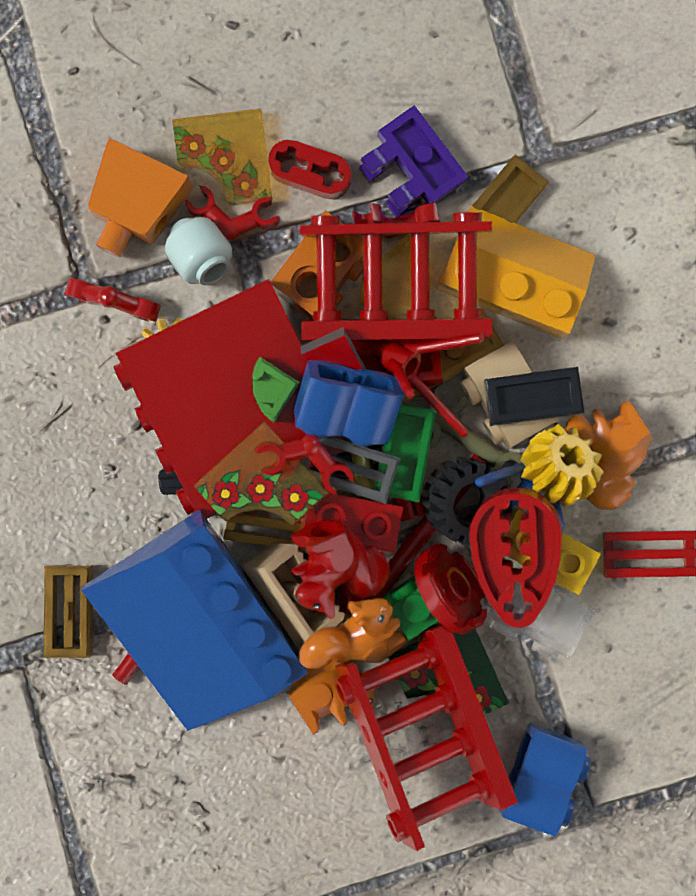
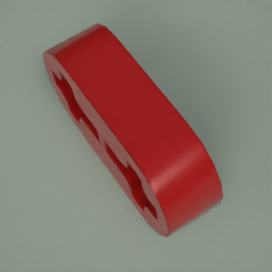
(313, 159)

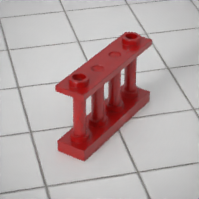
(420, 318)
(470, 739)

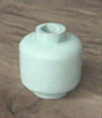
(198, 251)

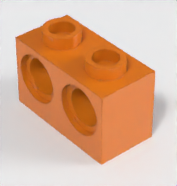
(303, 265)

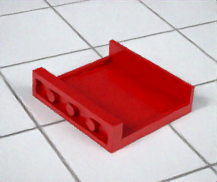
(200, 384)

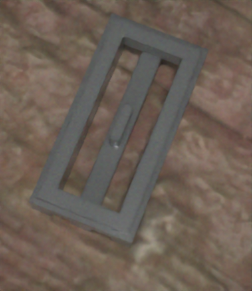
(386, 478)

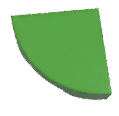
(271, 388)

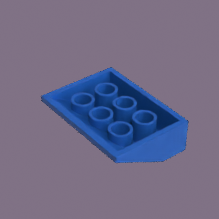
(196, 624)

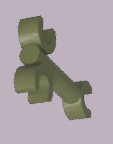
(472, 441)

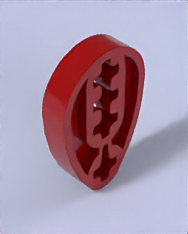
(490, 546)

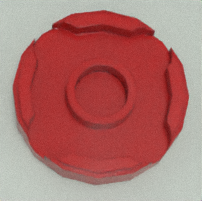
(450, 589)

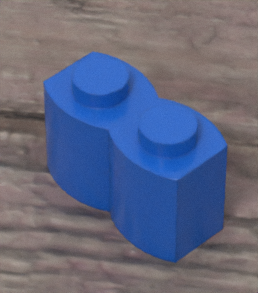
(347, 403)
(544, 779)

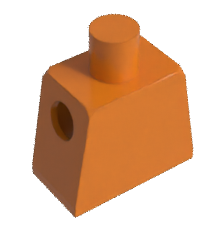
(134, 197)

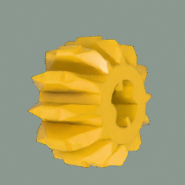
(561, 465)

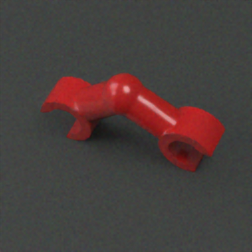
(421, 214)
(238, 225)
(112, 298)
(306, 446)

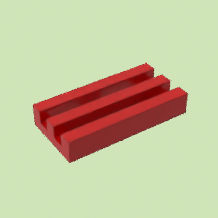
(688, 553)

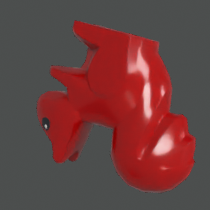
(334, 559)

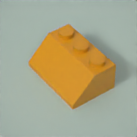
(525, 276)

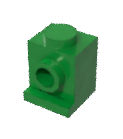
(410, 608)

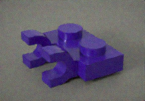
(420, 155)

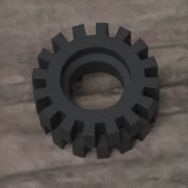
(445, 490)

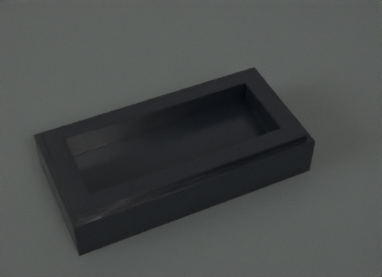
(534, 396)

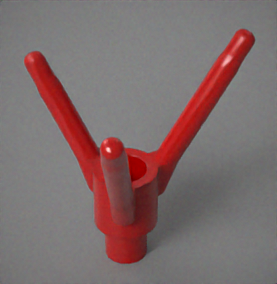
(405, 362)

